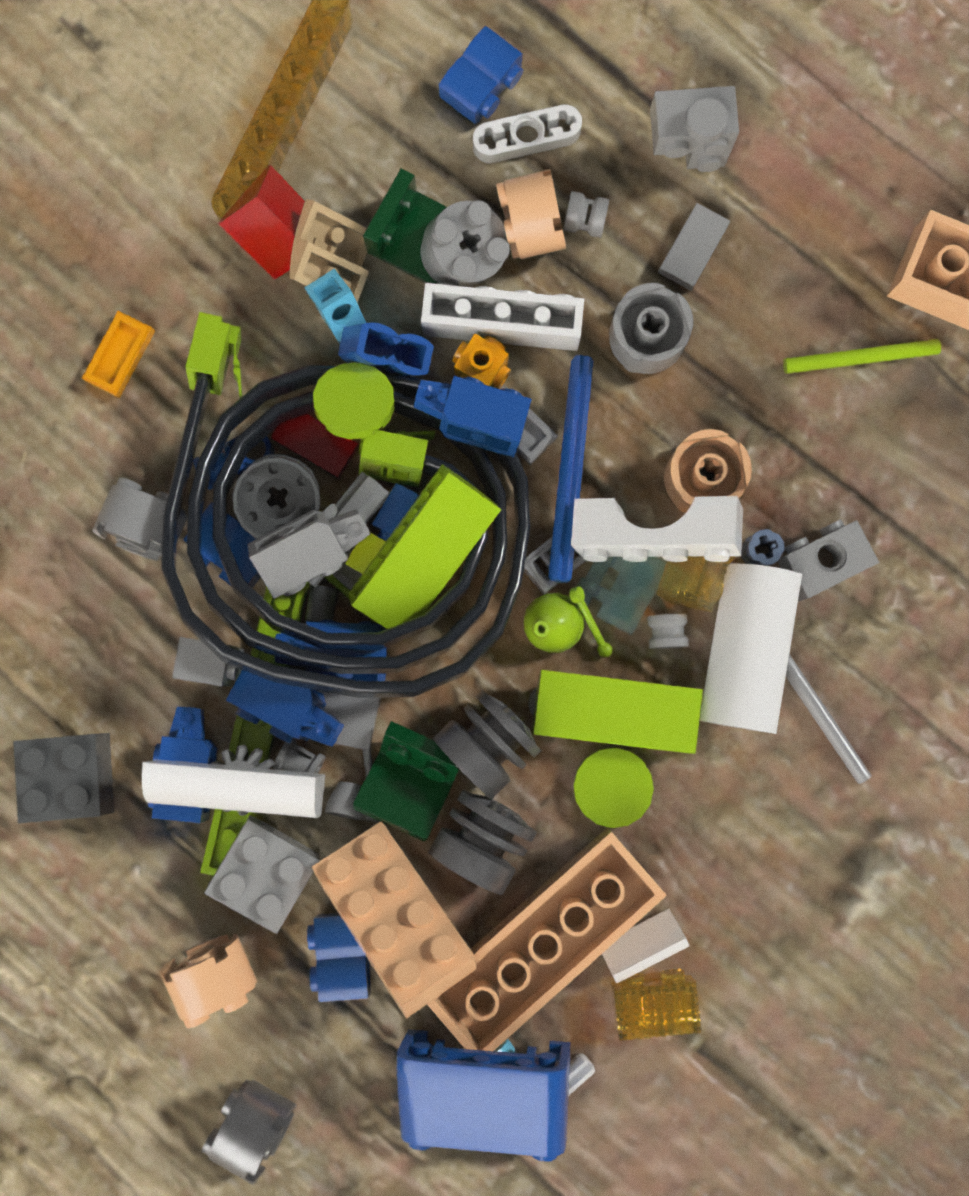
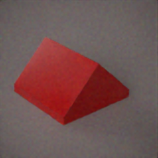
(266, 222)

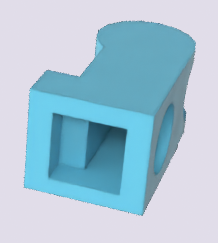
(335, 303)

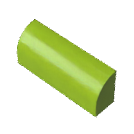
(423, 550)
(617, 711)

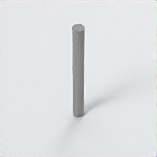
(826, 722)

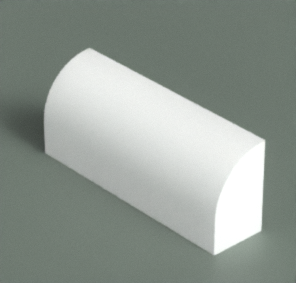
(751, 647)
(233, 788)

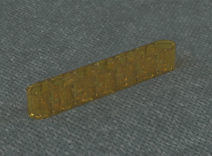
(283, 91)

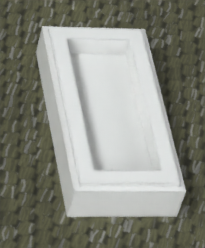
(645, 946)

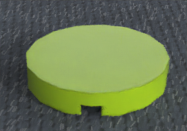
(353, 400)
(613, 787)

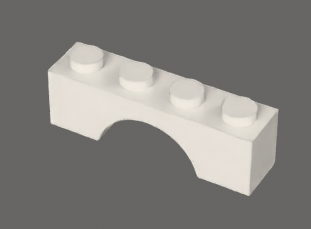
(707, 529)

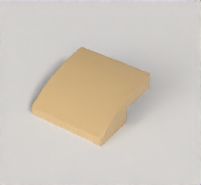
(328, 242)

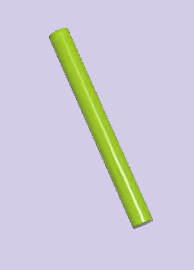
(861, 356)

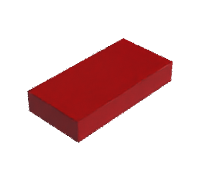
(315, 444)

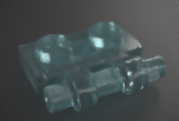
(629, 593)

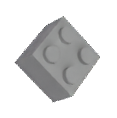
(262, 874)

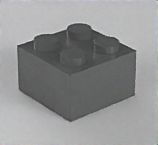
(63, 777)

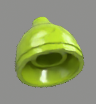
(553, 623)

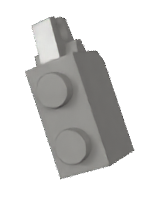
(305, 549)

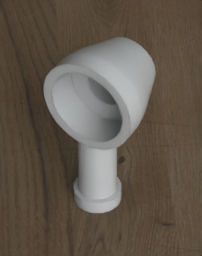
(342, 800)

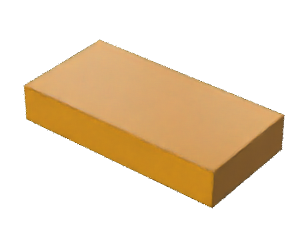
(118, 354)

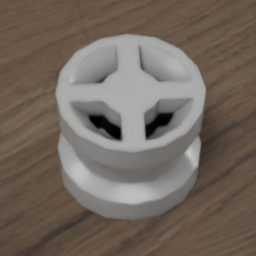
(668, 631)

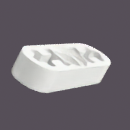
(535, 119)

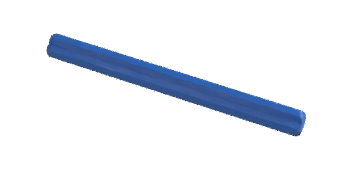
(570, 467)

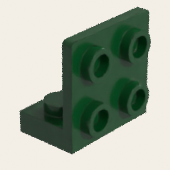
(399, 226)
(407, 782)

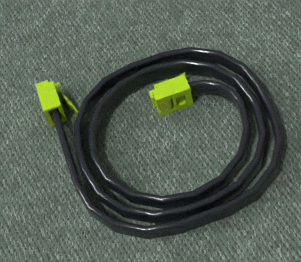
(384, 457)

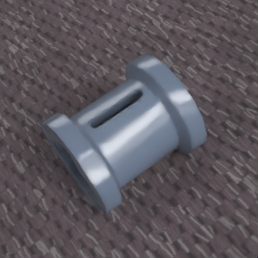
(762, 537)

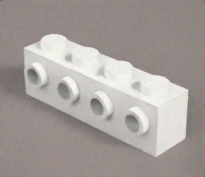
(505, 315)

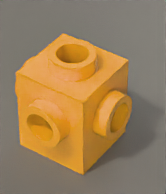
(490, 351)

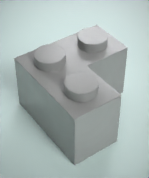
(669, 130)

